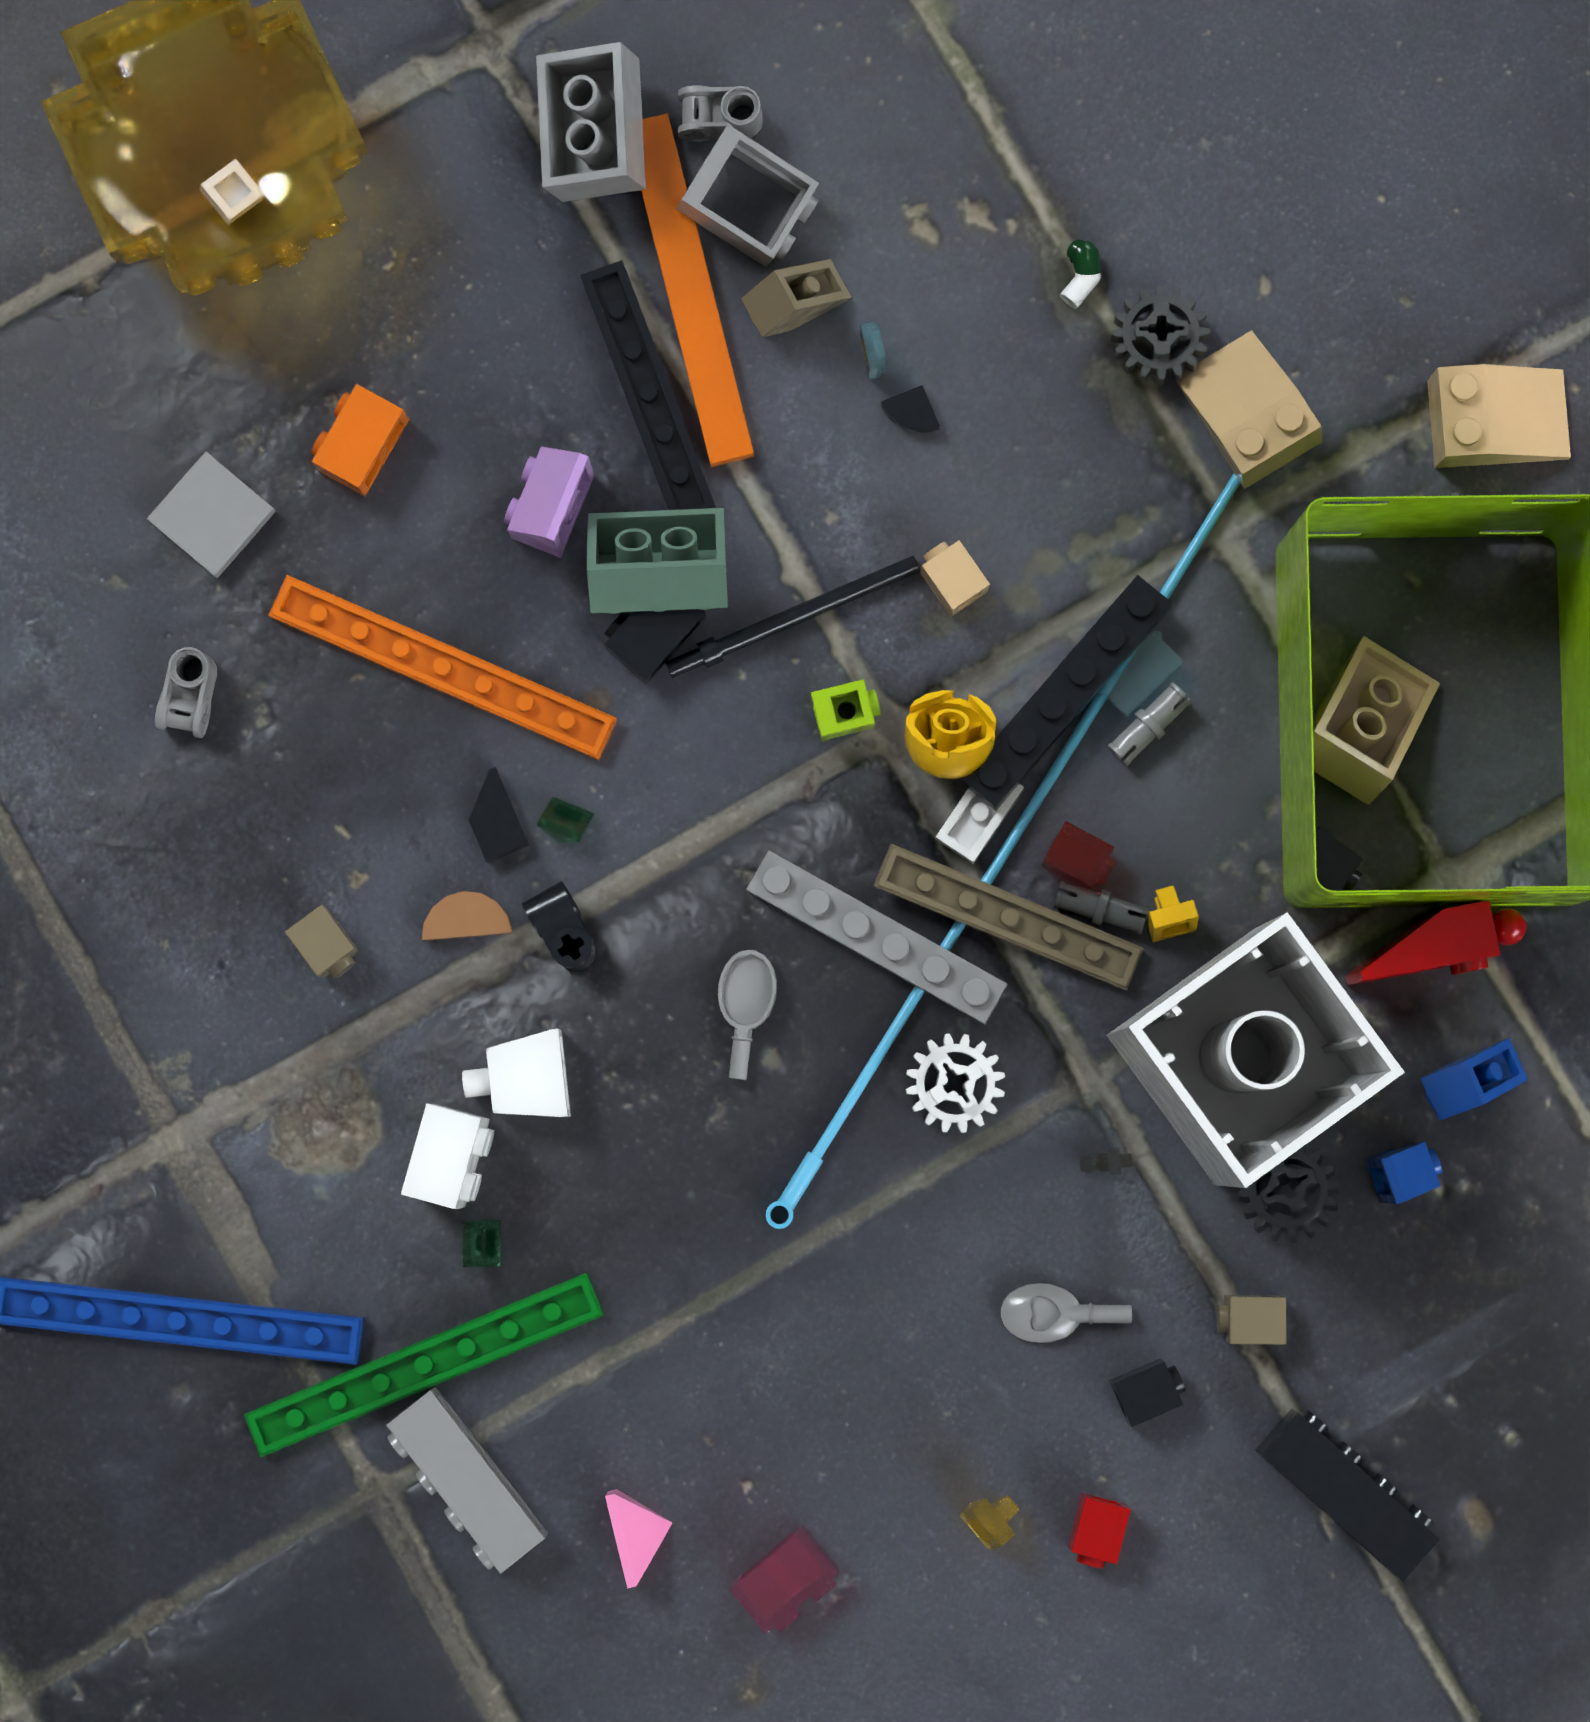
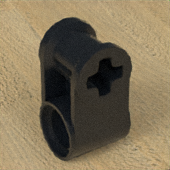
(558, 921)

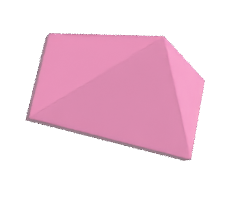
(636, 1533)

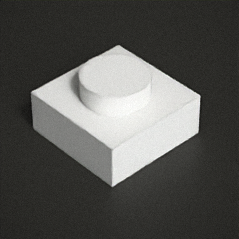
(231, 191)

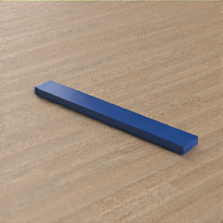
(180, 1320)

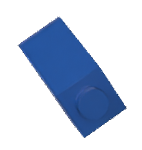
(1474, 1079)
(1404, 1172)

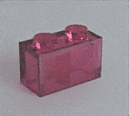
(785, 1580)

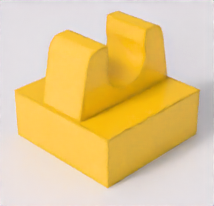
(1171, 916)

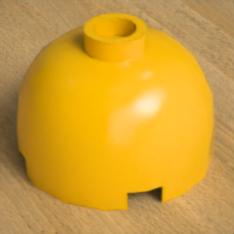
(949, 734)

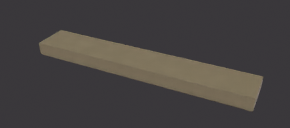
(1008, 917)

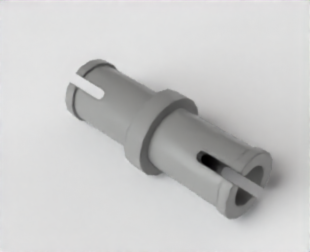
(1149, 724)

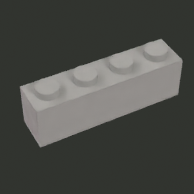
(466, 1480)

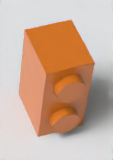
(359, 439)

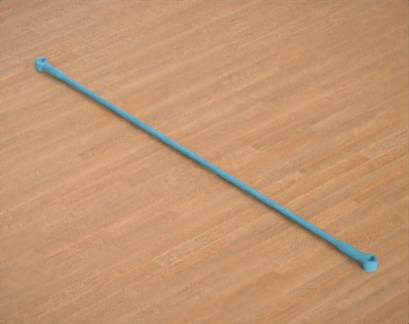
(812, 1161)

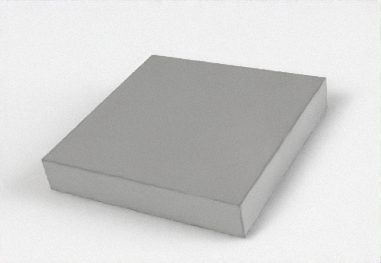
(211, 514)

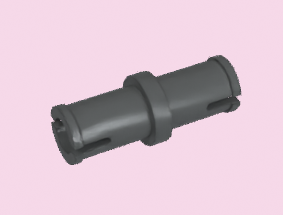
(1101, 907)

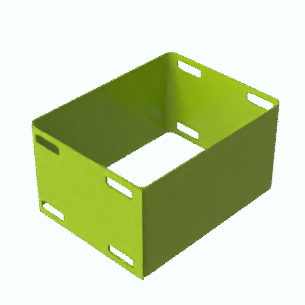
(1432, 516)

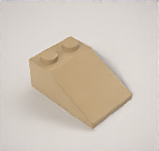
(1250, 409)
(1497, 415)
(1369, 720)

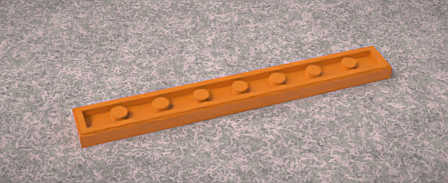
(692, 299)
(442, 667)

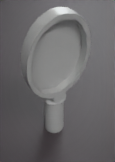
(746, 1000)
(1051, 1313)

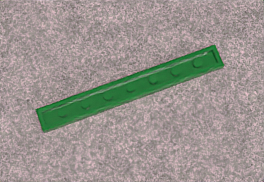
(423, 1364)

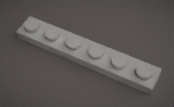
(877, 937)

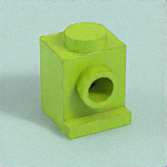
(826, 706)

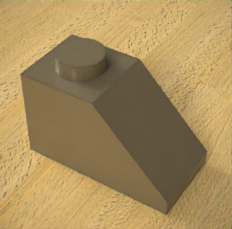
(795, 296)

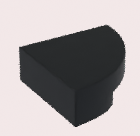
(911, 410)

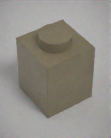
(323, 943)
(1252, 1319)

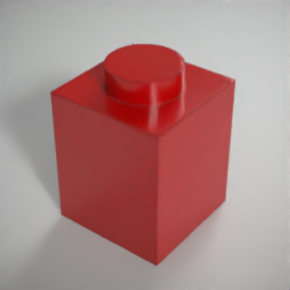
(1098, 1530)

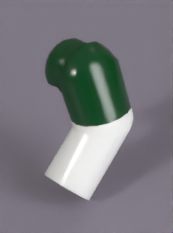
(1087, 272)

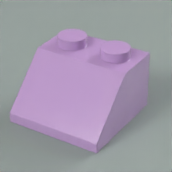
(550, 500)

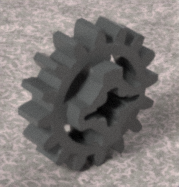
(1177, 333)

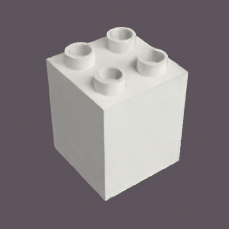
(1255, 1053)

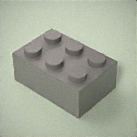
(590, 122)

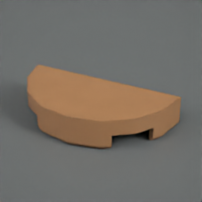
(465, 916)

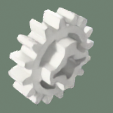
(937, 1094)

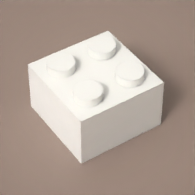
(447, 1157)

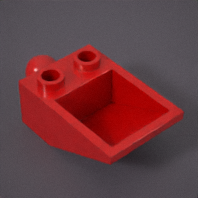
(1450, 938)

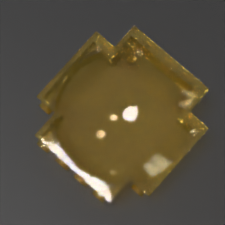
(179, 97)

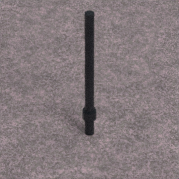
(712, 651)

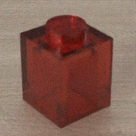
(1079, 857)

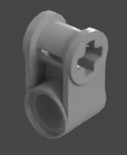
(715, 111)
(186, 696)

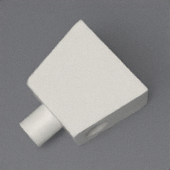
(524, 1077)

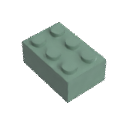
(656, 560)

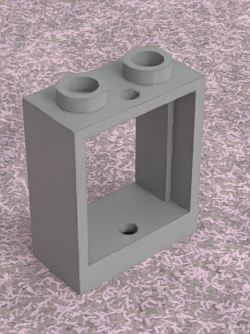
(770, 165)

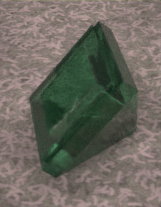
(564, 821)
(481, 1243)

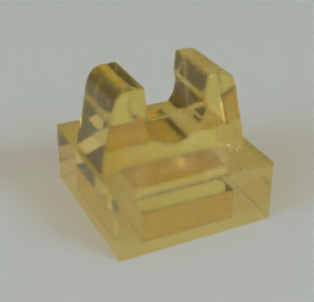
(990, 1520)

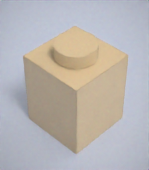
(953, 576)

